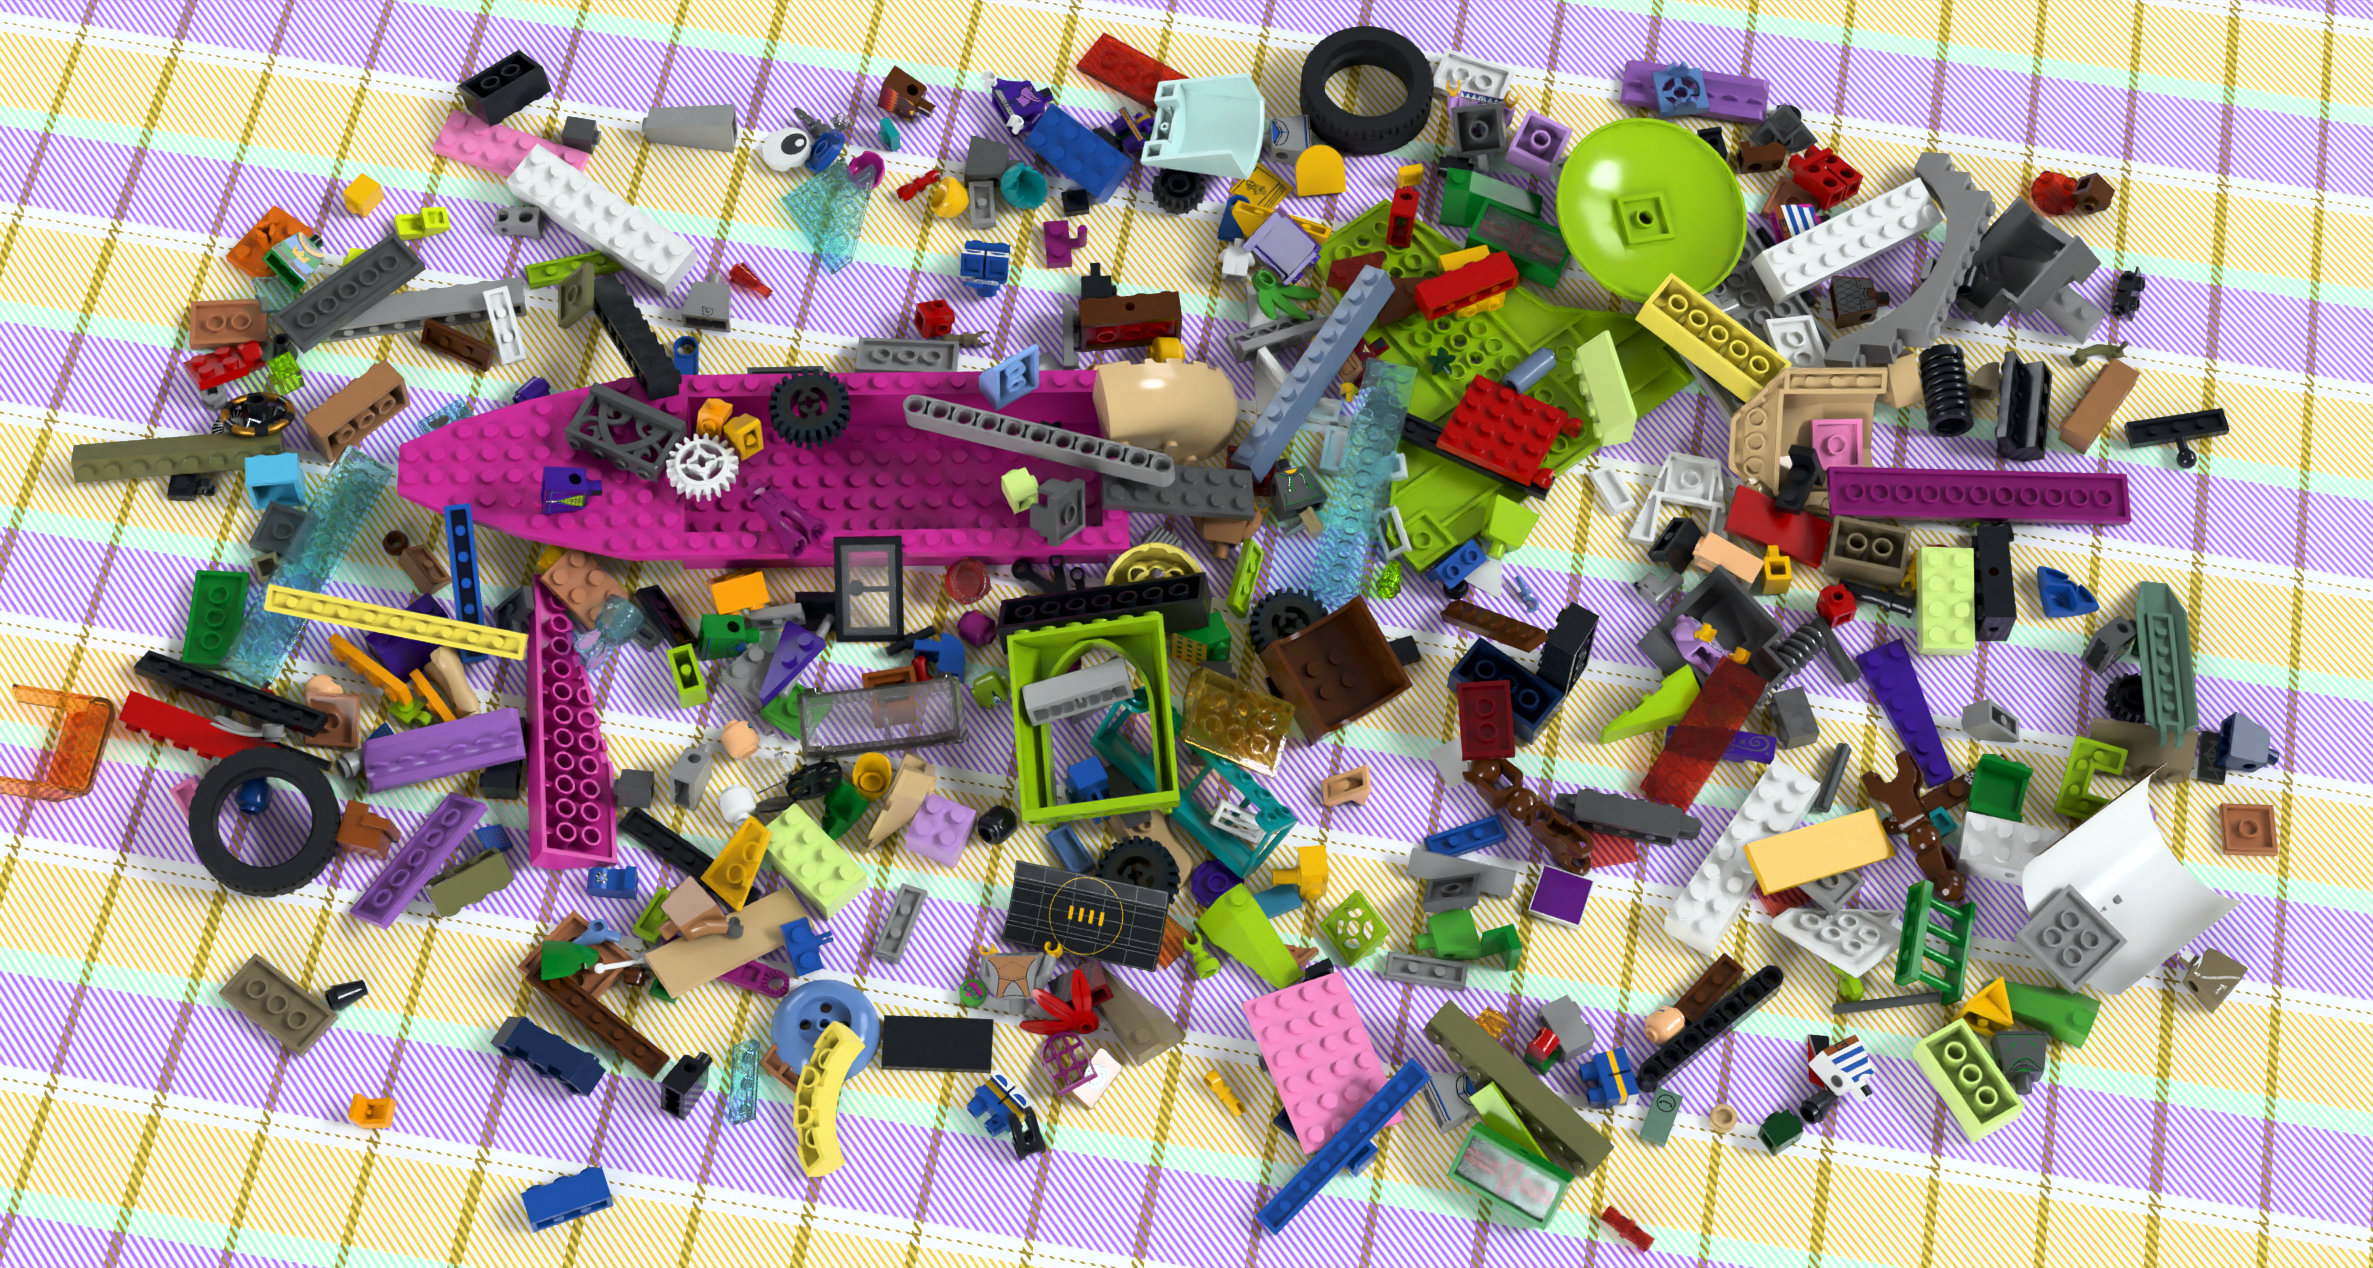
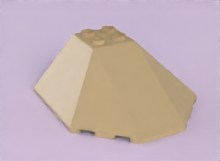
(1782, 415)

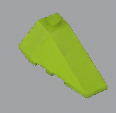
(1656, 711)
(1244, 931)

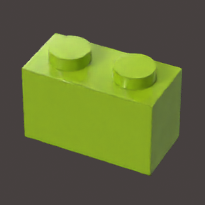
(686, 676)

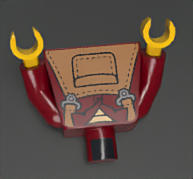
(1354, 367)

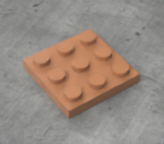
(588, 979)

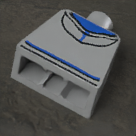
(1287, 138)
(1449, 1099)

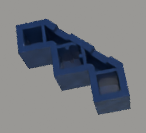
(549, 1055)

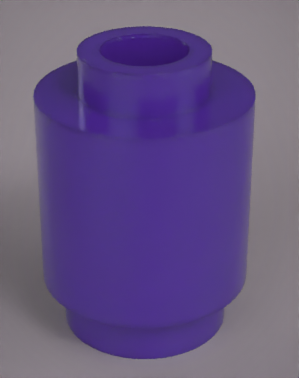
(532, 389)

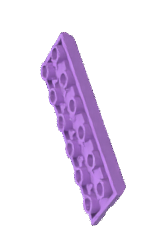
(1727, 94)
(443, 750)

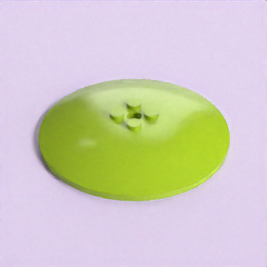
(1671, 179)

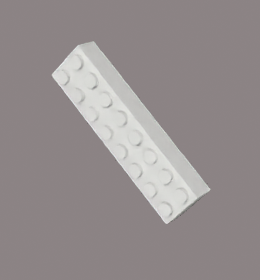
(602, 220)
(1847, 240)
(1726, 877)

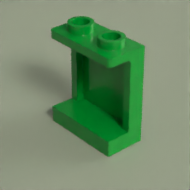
(1998, 788)

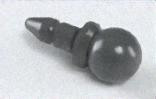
(816, 127)

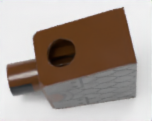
(1855, 300)

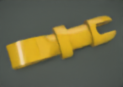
(1910, 575)
(1216, 1084)

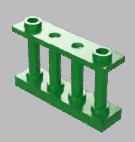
(1913, 945)

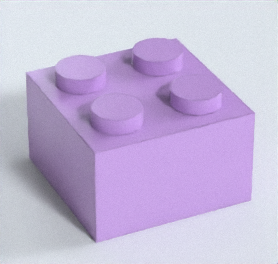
(1538, 144)
(941, 830)

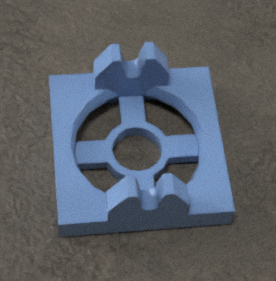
(1682, 105)

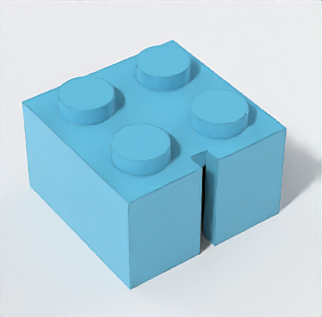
(275, 479)

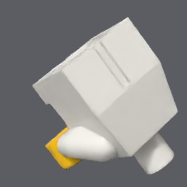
(1236, 262)

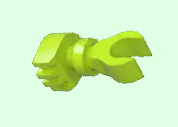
(1205, 967)

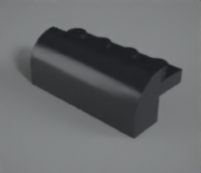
(2023, 409)

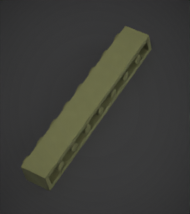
(169, 455)
(1526, 1094)

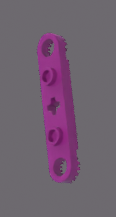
(753, 977)

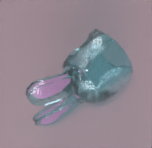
(614, 627)

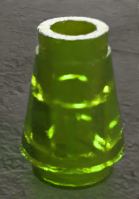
(1390, 580)

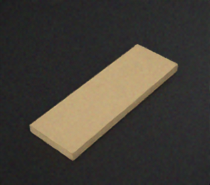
(692, 963)

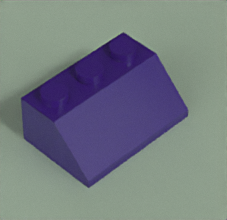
(401, 654)

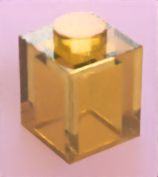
(1493, 1023)

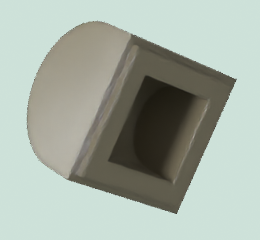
(264, 565)

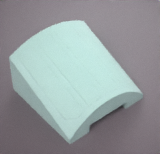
(1207, 126)

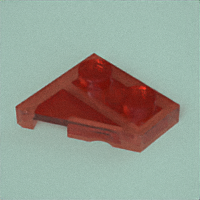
(1345, 271)

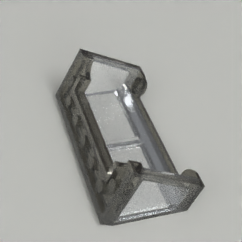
(882, 718)

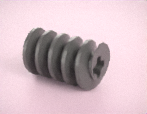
(1800, 648)

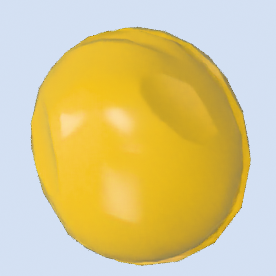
(949, 198)

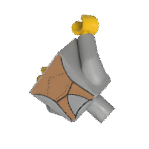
(1017, 973)

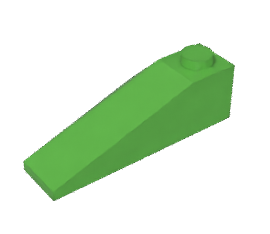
(2053, 1011)

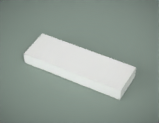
(504, 325)

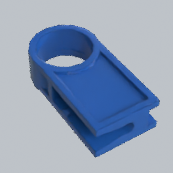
(1229, 227)
(686, 363)

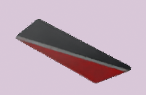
(1816, 1044)

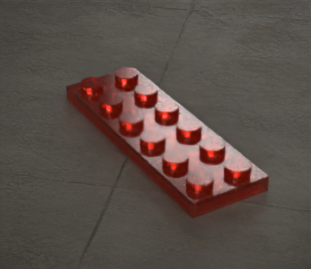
(1704, 734)

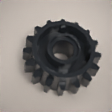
(1178, 200)
(2118, 699)

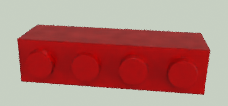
(1466, 285)

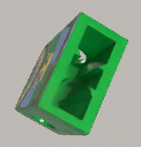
(295, 259)

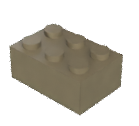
(1867, 551)

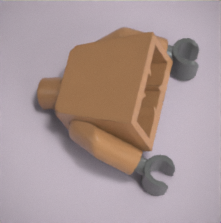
(695, 913)

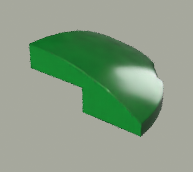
(843, 808)
(565, 958)

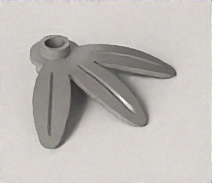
(261, 728)

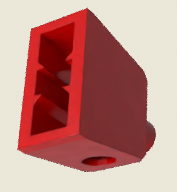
(1403, 205)

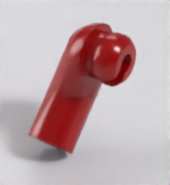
(920, 669)

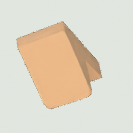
(1347, 786)

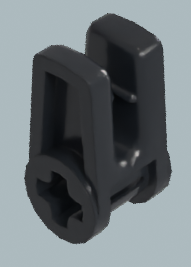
(1029, 1141)

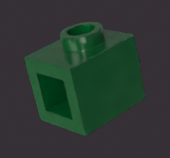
(1780, 1131)

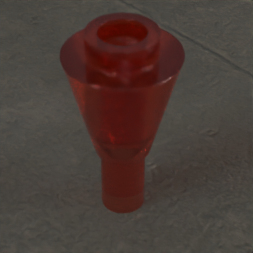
(745, 277)

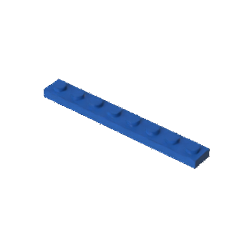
(1343, 1146)

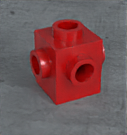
(933, 318)
(1836, 605)

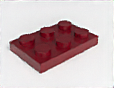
(1486, 720)

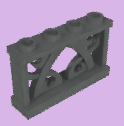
(630, 409)

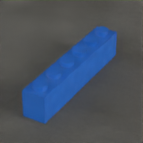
(464, 571)

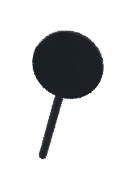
(779, 803)

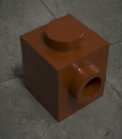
(2093, 193)

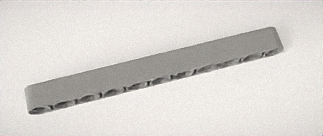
(1048, 448)

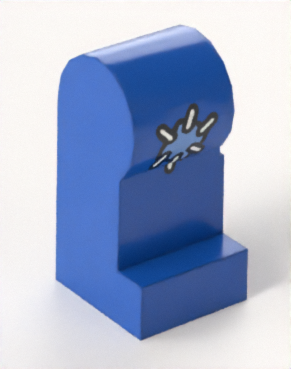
(613, 882)

